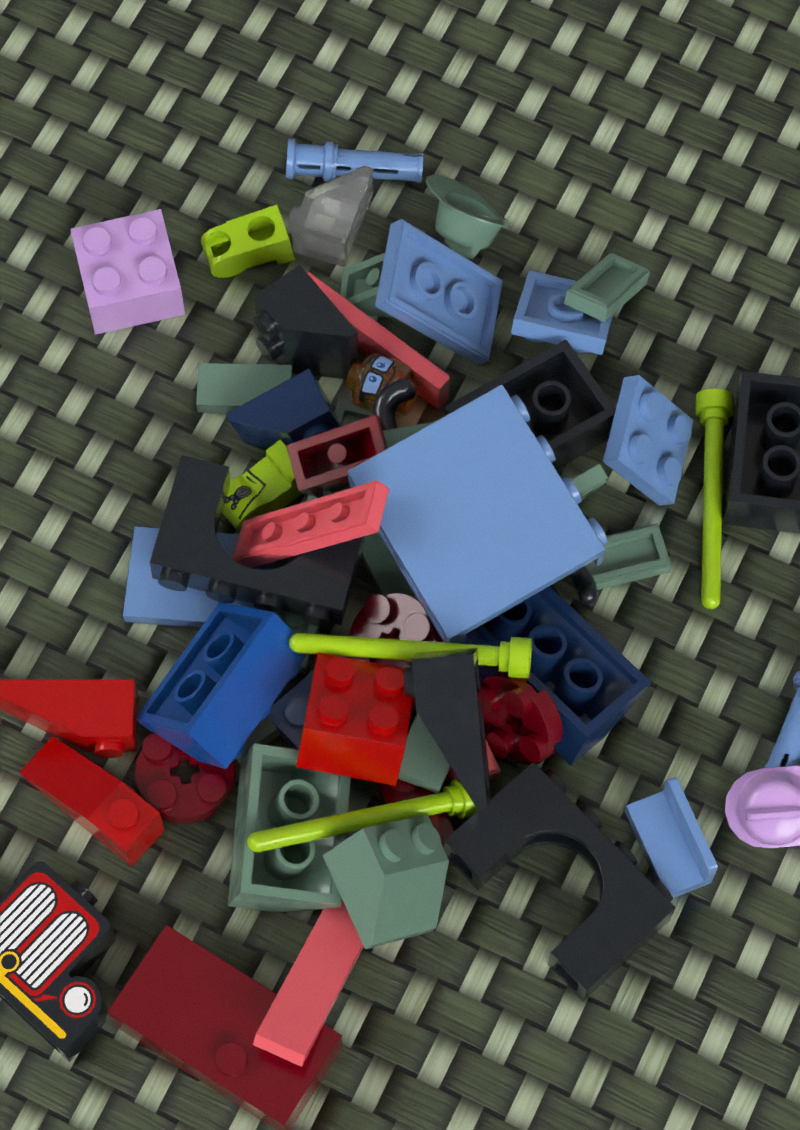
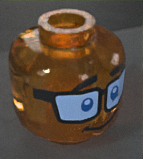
(373, 375)

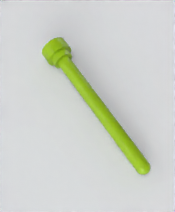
(714, 410)
(509, 656)
(452, 800)

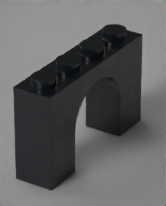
(191, 556)
(538, 813)

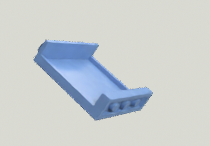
(479, 514)

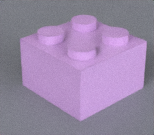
(128, 271)

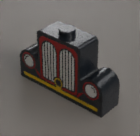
(45, 948)

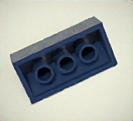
(573, 664)

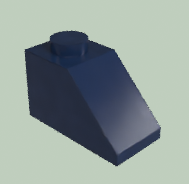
(285, 413)

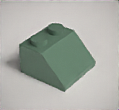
(391, 879)

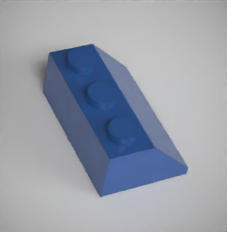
(223, 684)

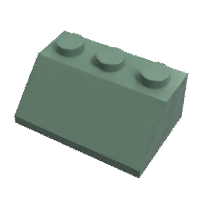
(277, 795)

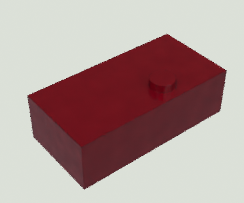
(206, 1023)

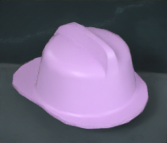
(766, 807)

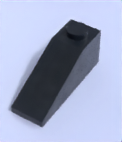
(451, 707)

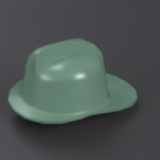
(464, 216)

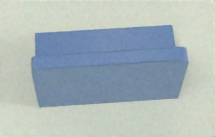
(672, 840)

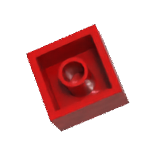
(355, 720)

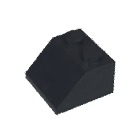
(304, 327)

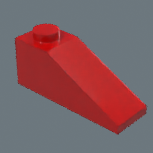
(82, 712)
(95, 800)

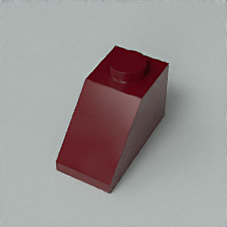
(325, 458)

